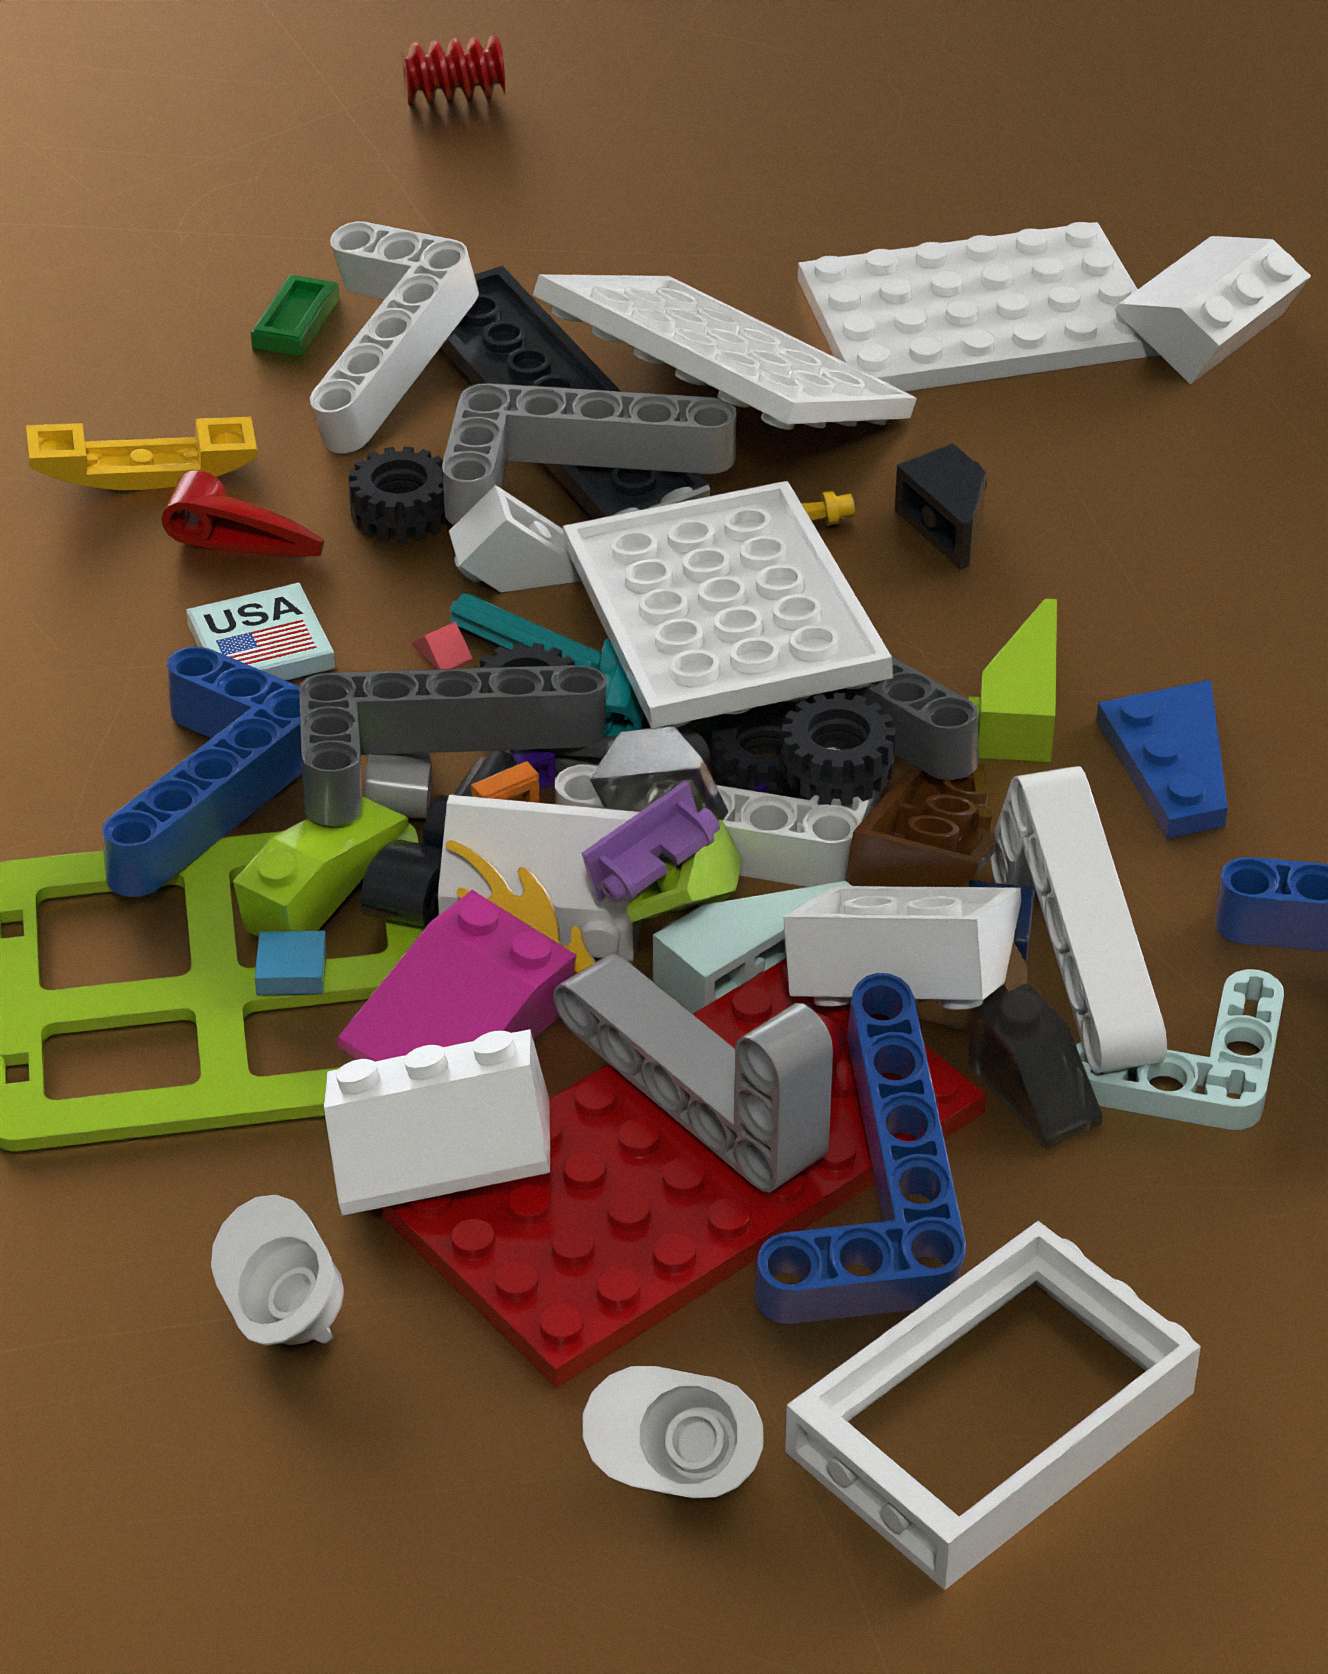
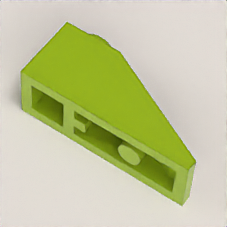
(1020, 693)
(312, 870)
(699, 880)

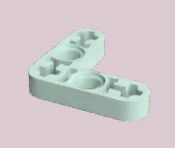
(1219, 1074)

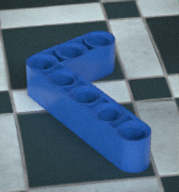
(218, 785)
(1274, 903)
(898, 1169)

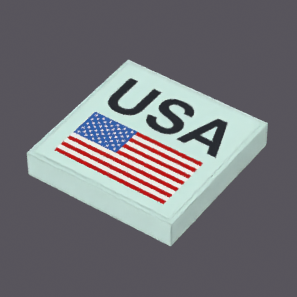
(267, 631)

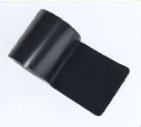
(403, 883)

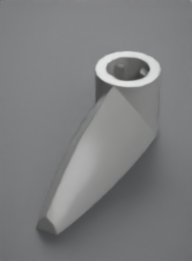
(400, 782)

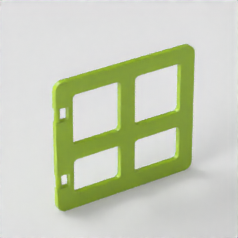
(212, 995)

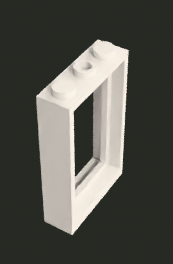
(902, 1508)

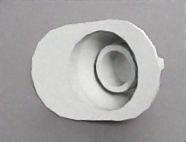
(276, 1273)
(673, 1431)

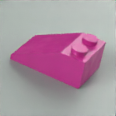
(459, 980)

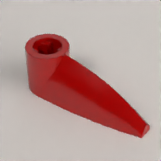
(207, 518)

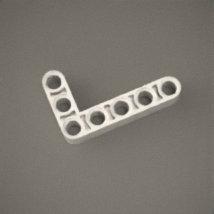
(426, 295)
(774, 834)
(1056, 843)

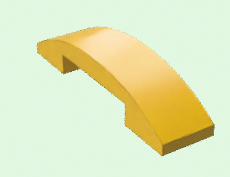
(140, 463)

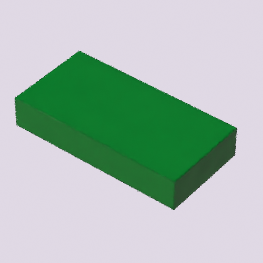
(295, 315)

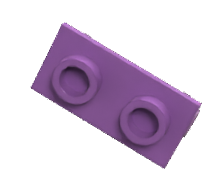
(631, 854)

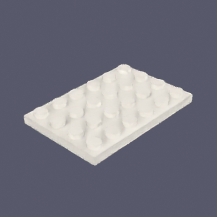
(976, 307)
(724, 349)
(725, 605)

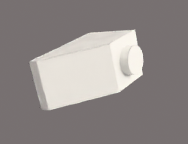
(510, 545)

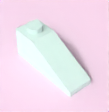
(724, 945)

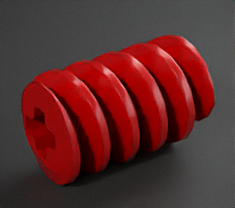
(453, 69)

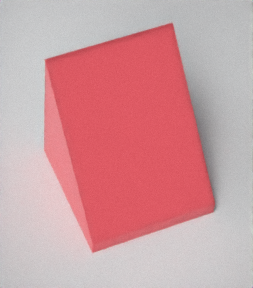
(444, 647)

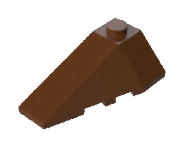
(924, 833)

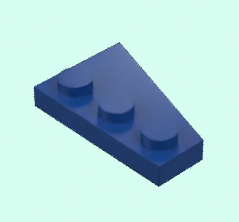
(1171, 754)

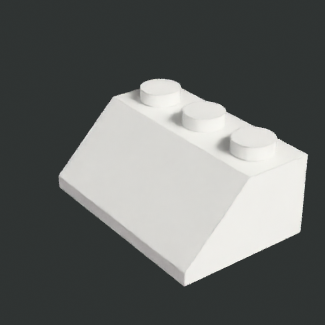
(1213, 301)
(550, 845)
(934, 938)
(437, 1121)

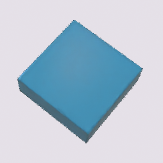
(290, 962)

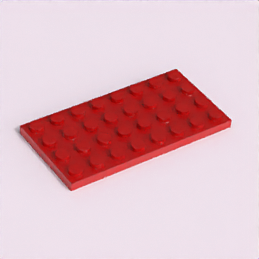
(639, 1205)

